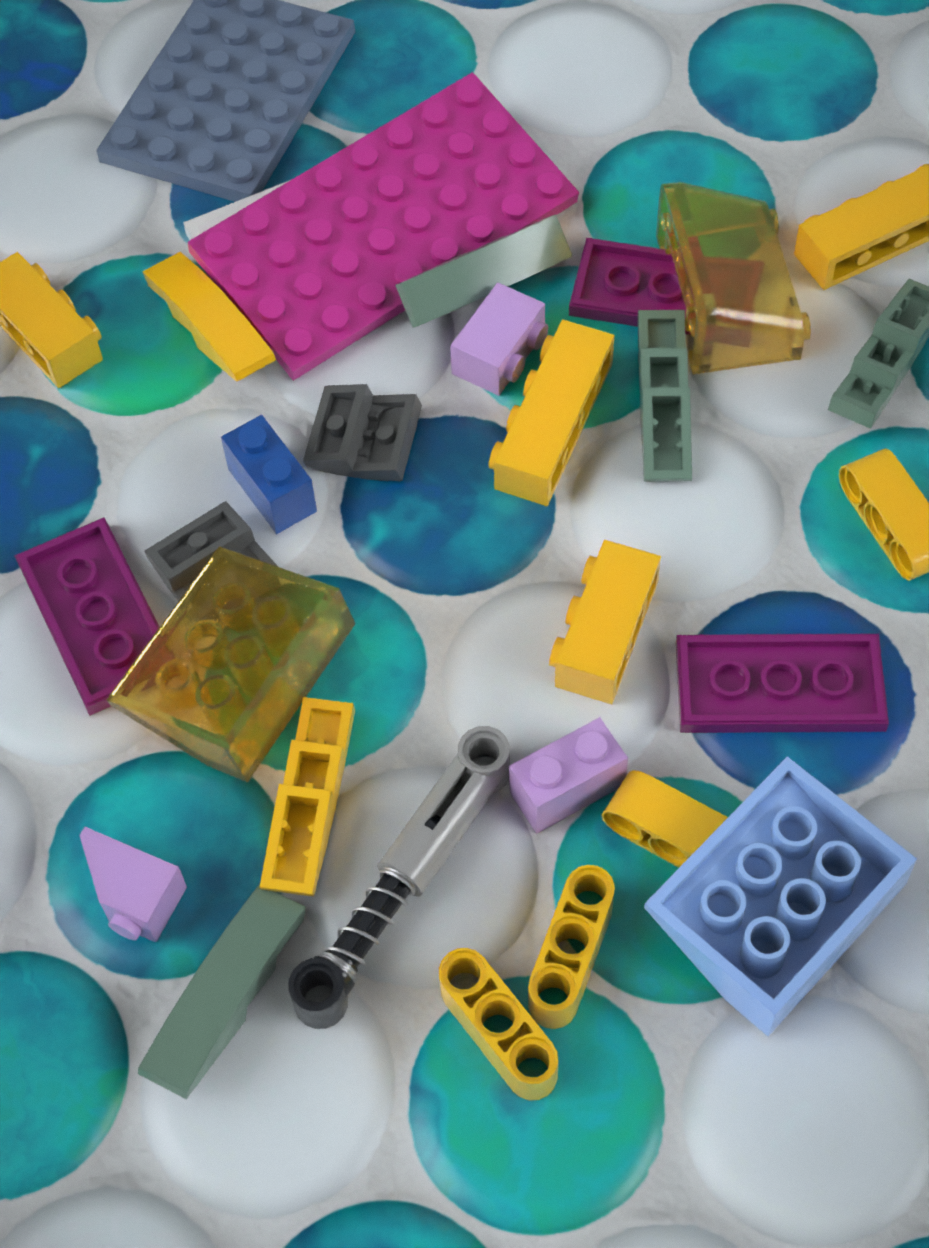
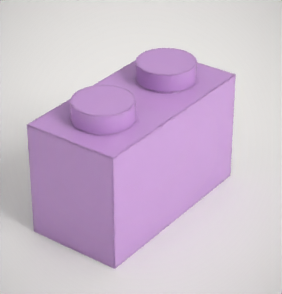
(499, 339)
(567, 775)

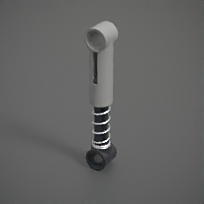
(406, 871)

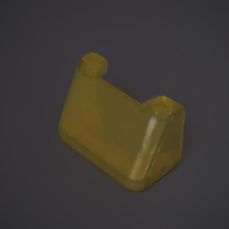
(730, 278)

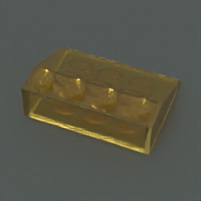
(234, 661)

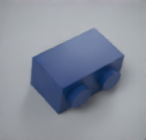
(269, 474)

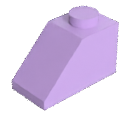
(132, 886)

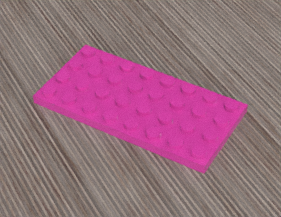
(327, 248)

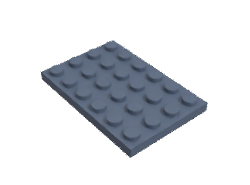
(227, 95)

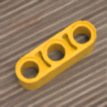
(890, 509)
(660, 818)
(571, 921)
(490, 998)

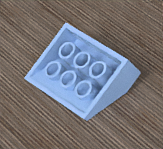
(779, 893)

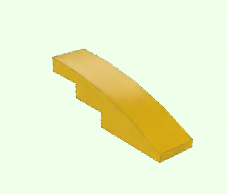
(210, 316)
(307, 797)

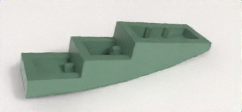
(477, 272)
(885, 356)
(664, 396)
(220, 992)

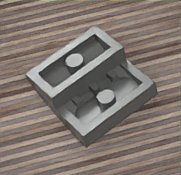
(362, 433)
(187, 550)

